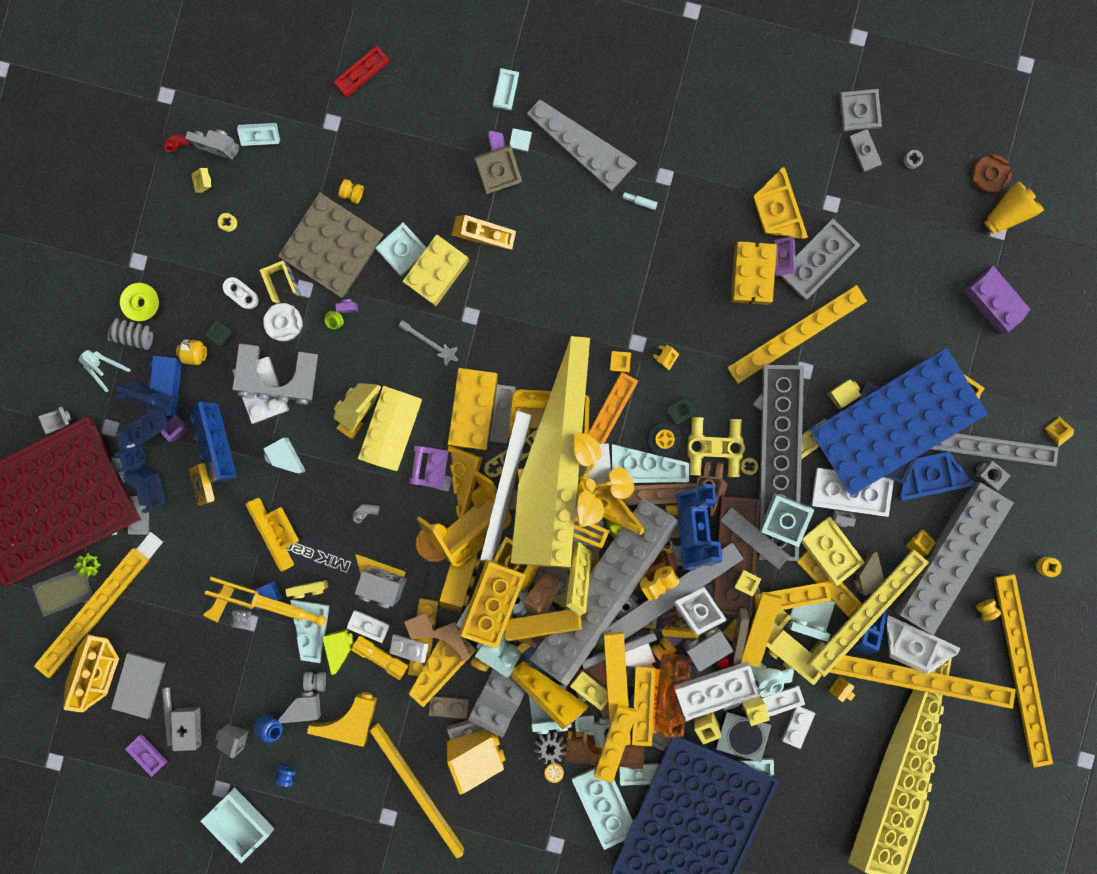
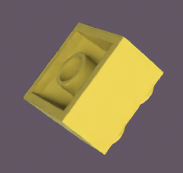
(356, 404)

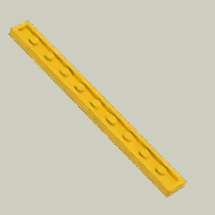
(1023, 670)
(932, 682)

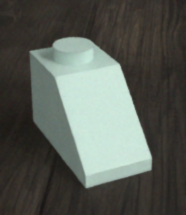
(282, 455)

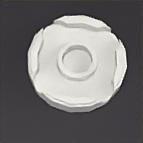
(282, 322)

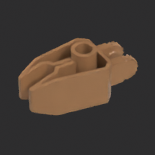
(719, 483)

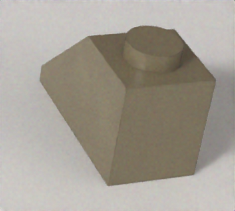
(869, 575)

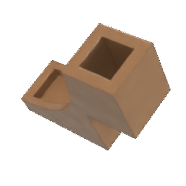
(539, 601)
(422, 627)

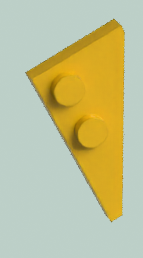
(463, 478)
(617, 511)

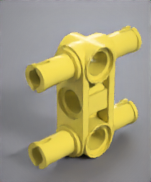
(715, 447)

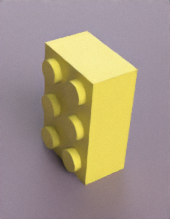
(436, 270)

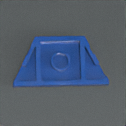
(934, 475)

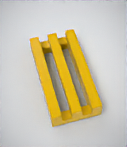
(602, 538)

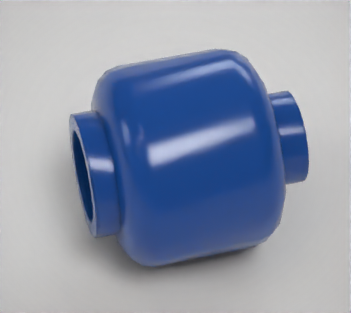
(268, 728)

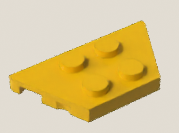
(779, 209)

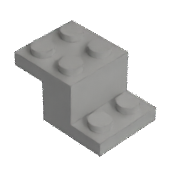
(497, 703)

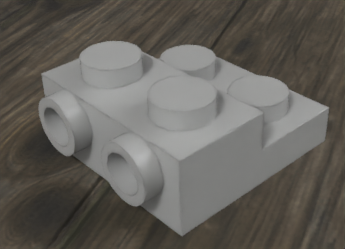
(214, 142)

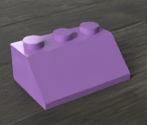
(997, 300)

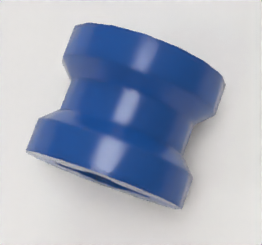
(285, 775)

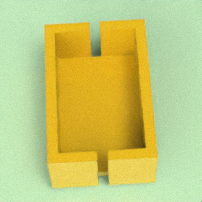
(753, 273)

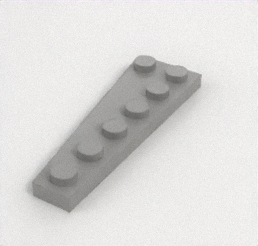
(593, 153)

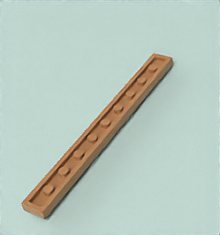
(653, 493)

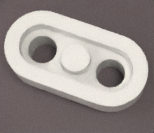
(241, 294)

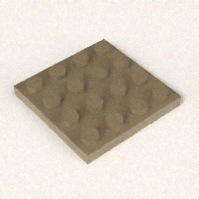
(331, 245)

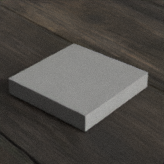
(860, 110)

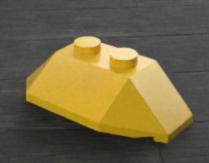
(90, 673)

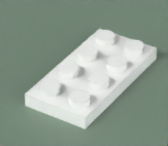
(832, 494)
(717, 690)

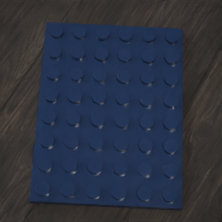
(696, 814)

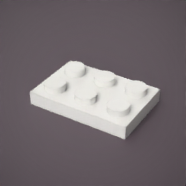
(264, 409)

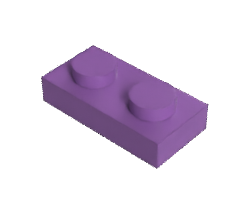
(785, 256)
(146, 755)

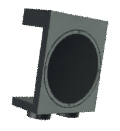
(741, 738)

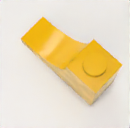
(352, 726)

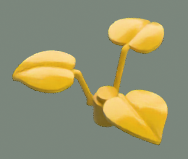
(590, 509)

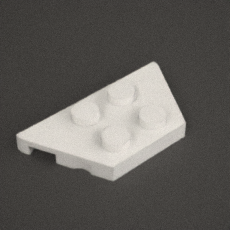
(917, 647)

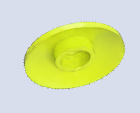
(133, 295)

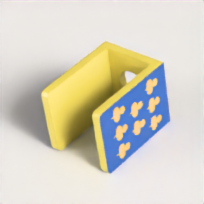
(266, 272)

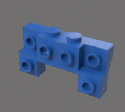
(694, 528)

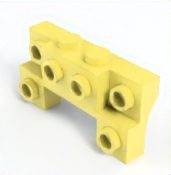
(792, 652)

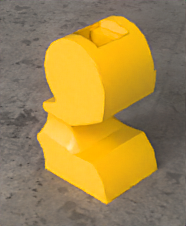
(663, 580)

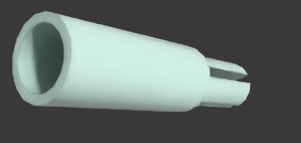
(640, 201)

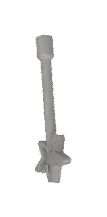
(446, 353)

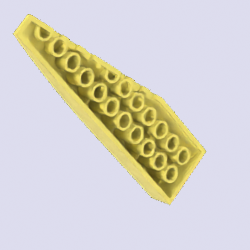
(551, 472)
(901, 788)

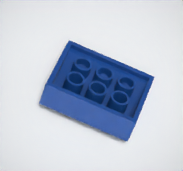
(213, 441)

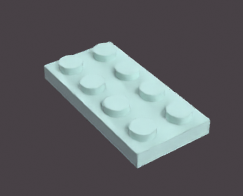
(604, 807)

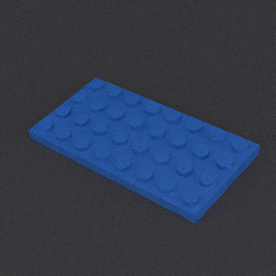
(898, 421)

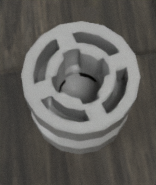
(314, 681)

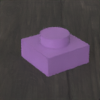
(346, 306)

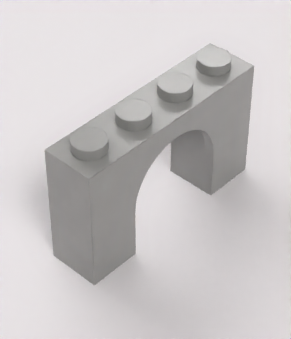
(298, 389)

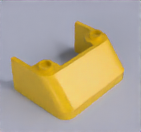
(534, 403)
(469, 532)

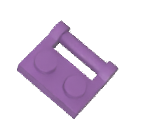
(435, 467)

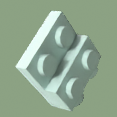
(501, 659)

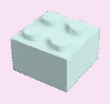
(786, 519)

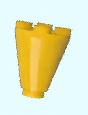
(1013, 209)

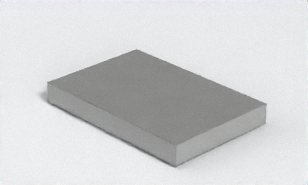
(138, 685)

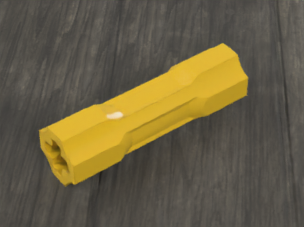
(368, 650)

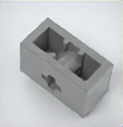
(190, 720)

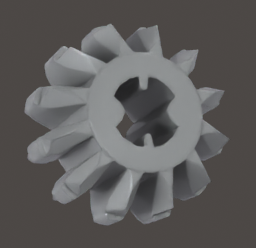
(550, 740)

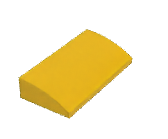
(491, 604)

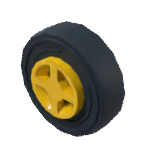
(667, 434)

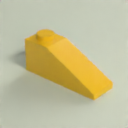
(483, 232)

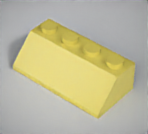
(390, 428)

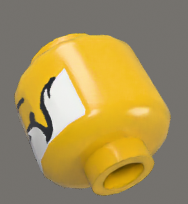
(191, 352)

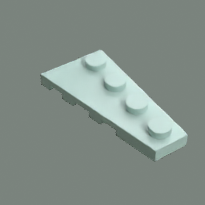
(649, 467)

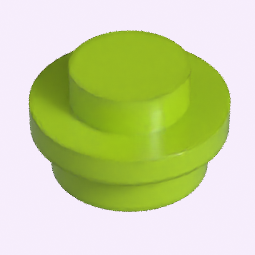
(333, 320)

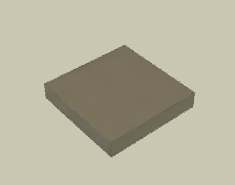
(498, 169)

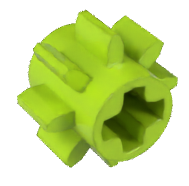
(88, 560)

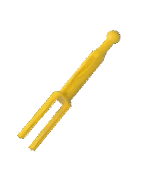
(268, 604)

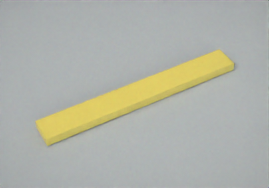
(868, 613)

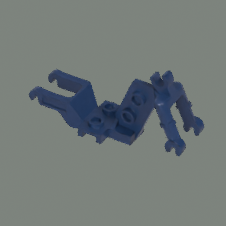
(134, 435)

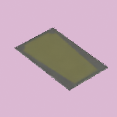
(62, 592)

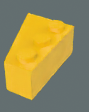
(457, 584)

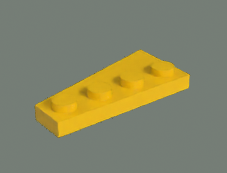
(550, 696)

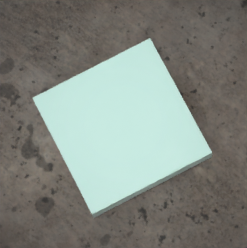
(401, 249)

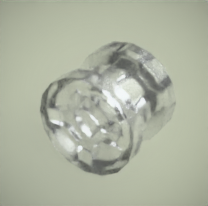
(241, 619)

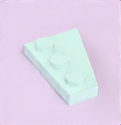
(309, 634)

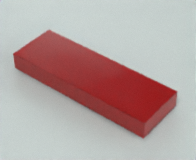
(361, 71)

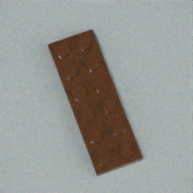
(725, 594)

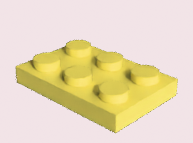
(832, 551)

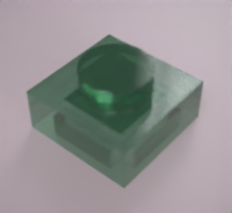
(219, 333)

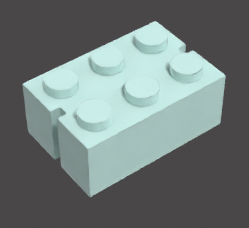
(237, 825)

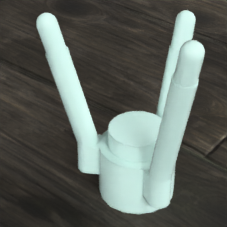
(91, 362)

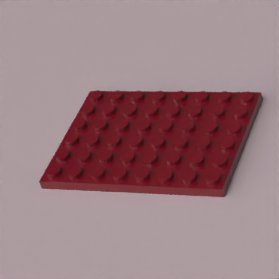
(59, 500)

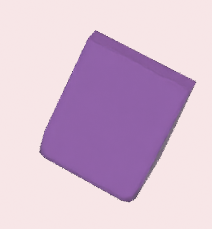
(496, 140)

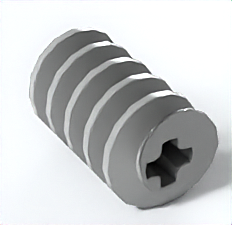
(130, 334)

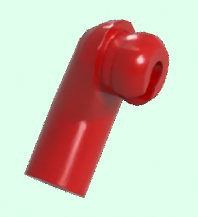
(175, 142)

